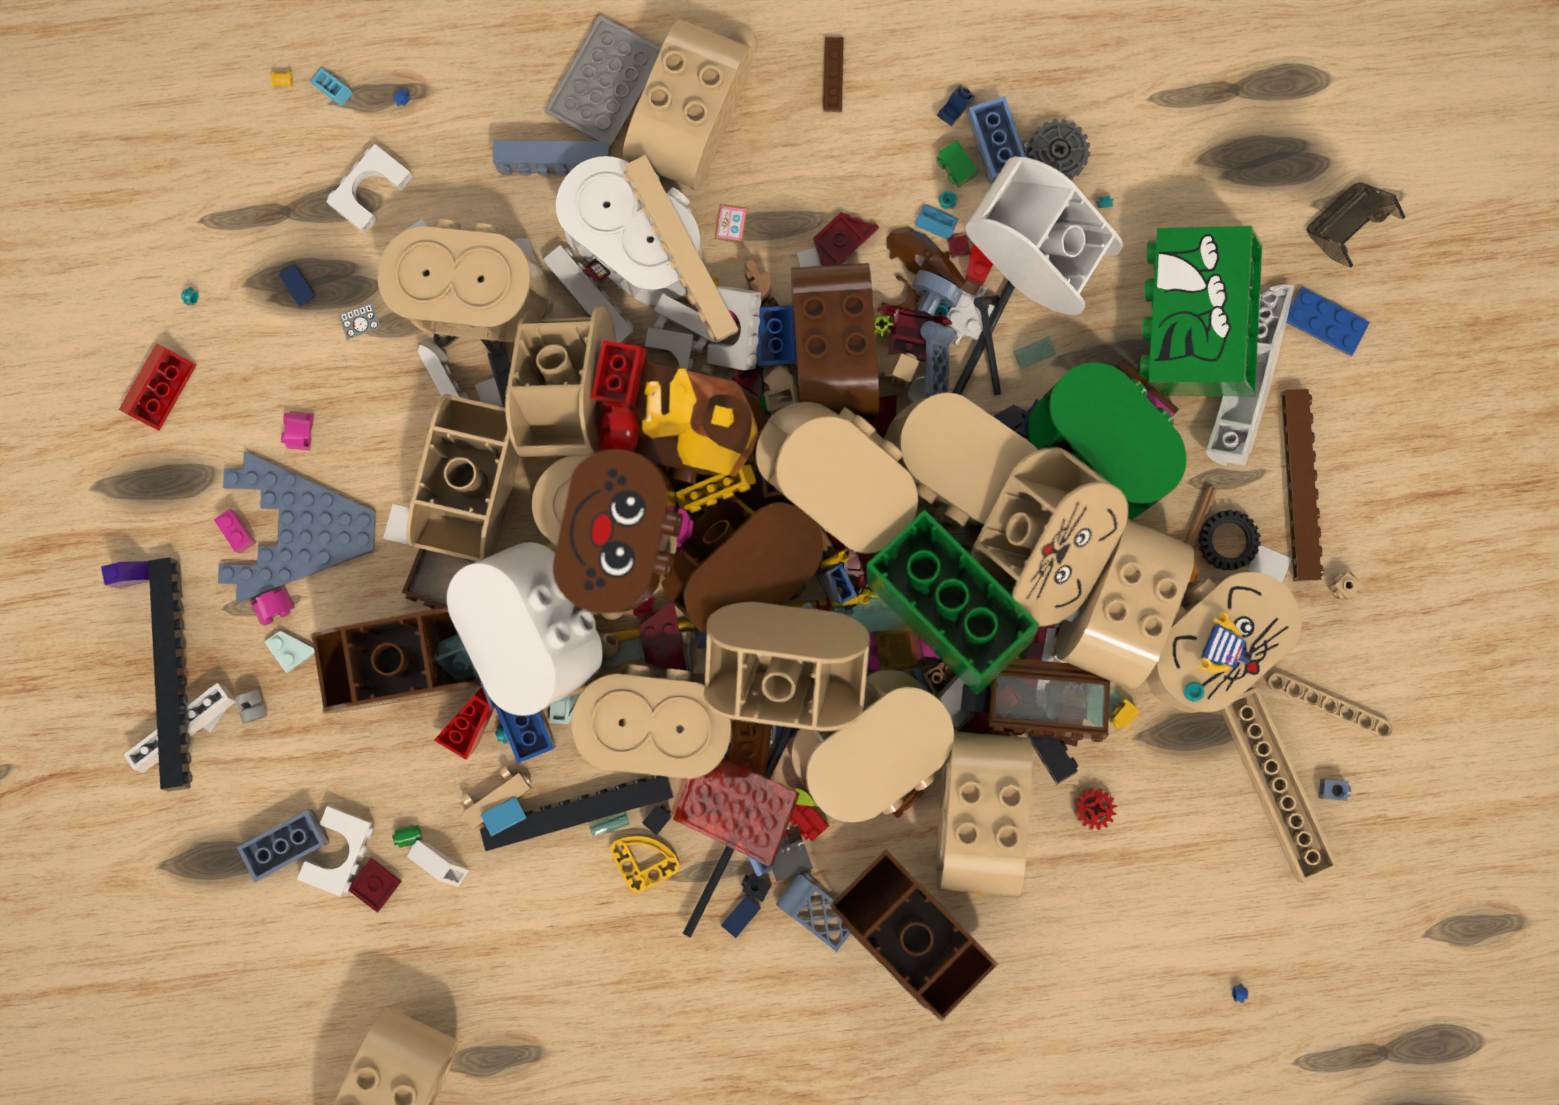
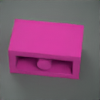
(235, 531)

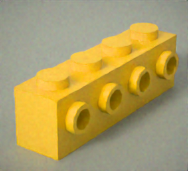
(714, 488)

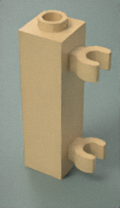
(514, 787)

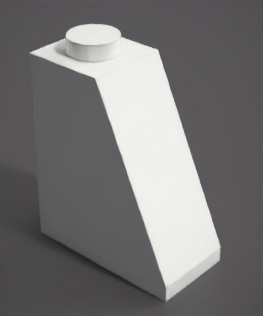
(437, 863)

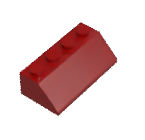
(157, 387)

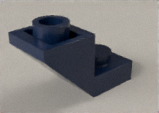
(956, 105)

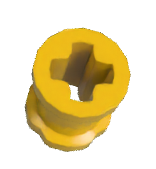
(281, 79)

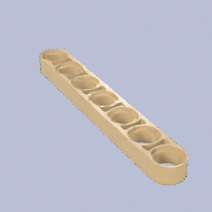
(1339, 706)

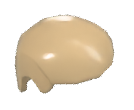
(744, 36)

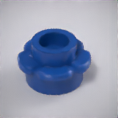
(402, 97)
(1239, 993)

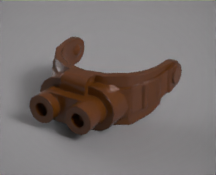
(910, 301)

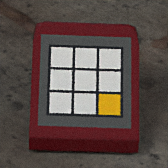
(597, 271)

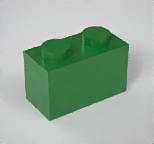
(957, 164)

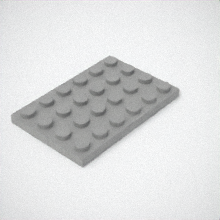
(604, 81)

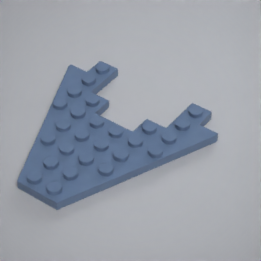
(313, 529)

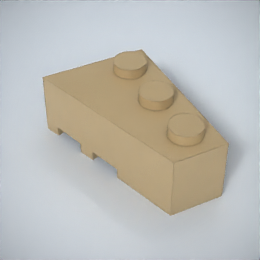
(897, 370)

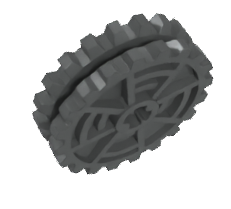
(1064, 138)

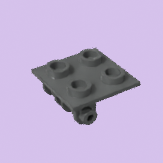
(791, 858)

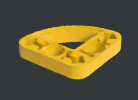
(643, 875)

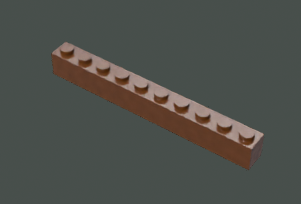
(1301, 485)

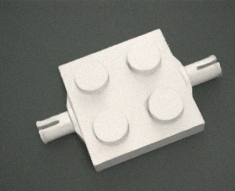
(966, 317)

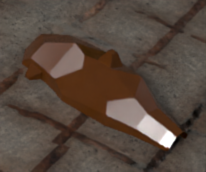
(921, 253)

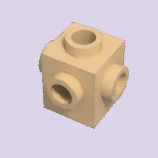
(1339, 586)

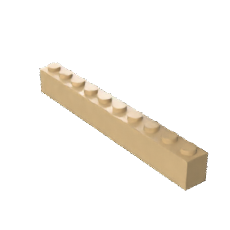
(680, 249)

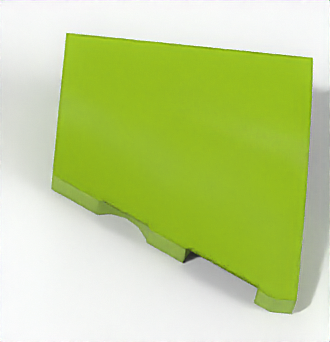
(805, 798)

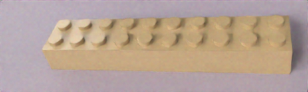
(1278, 787)

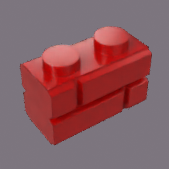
(809, 821)

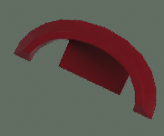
(906, 331)

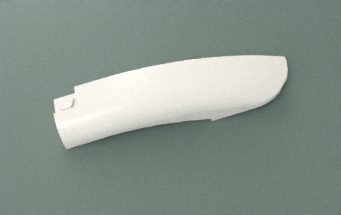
(1241, 415)

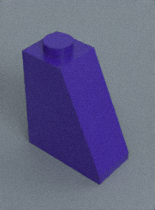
(125, 574)

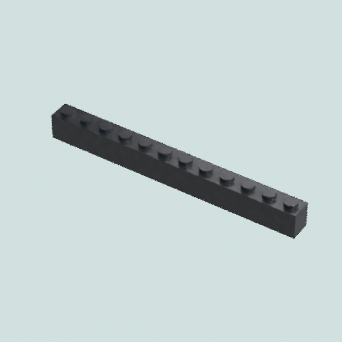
(169, 675)

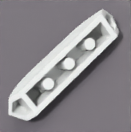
(434, 359)

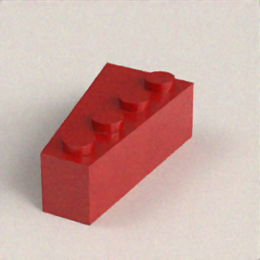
(978, 267)
(467, 727)

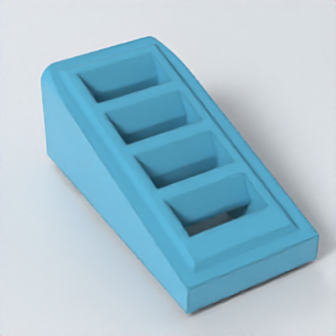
(341, 93)

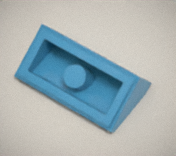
(936, 222)
(503, 816)

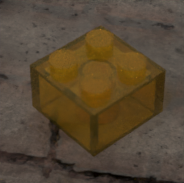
(899, 649)

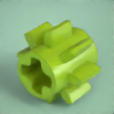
(885, 322)

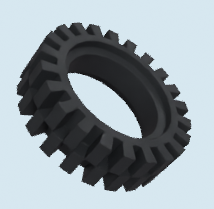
(1245, 524)

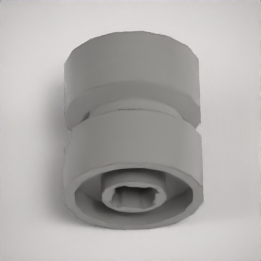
(250, 706)

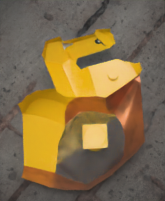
(688, 401)

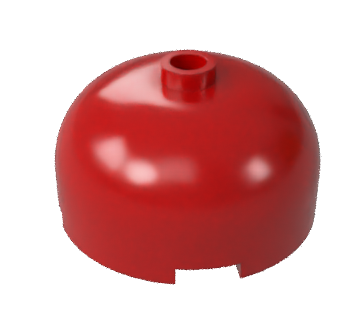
(622, 425)

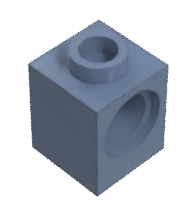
(1325, 790)

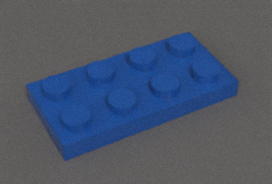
(1326, 321)

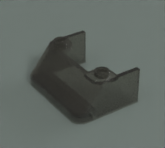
(1349, 214)

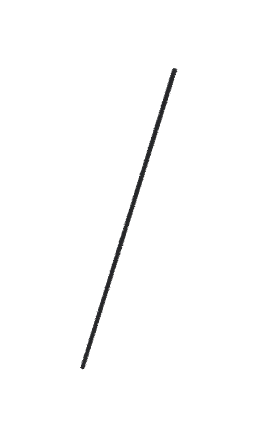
(788, 731)

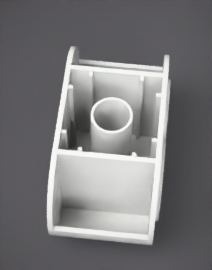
(609, 226)
(1042, 234)
(522, 630)

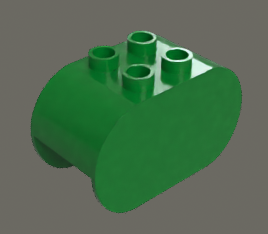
(1113, 431)

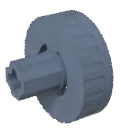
(935, 291)

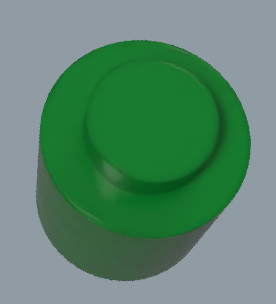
(407, 836)

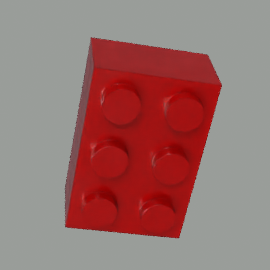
(619, 373)

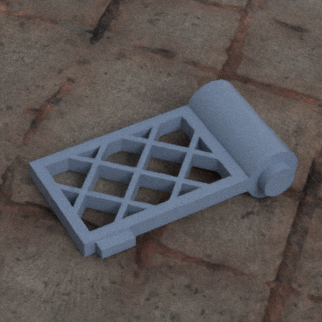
(937, 338)
(796, 897)

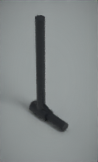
(982, 304)

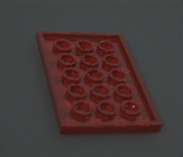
(738, 810)

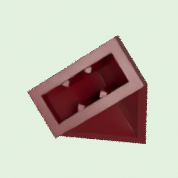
(751, 380)
(886, 414)

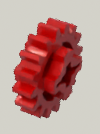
(1093, 818)

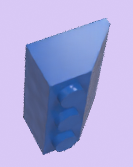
(776, 336)

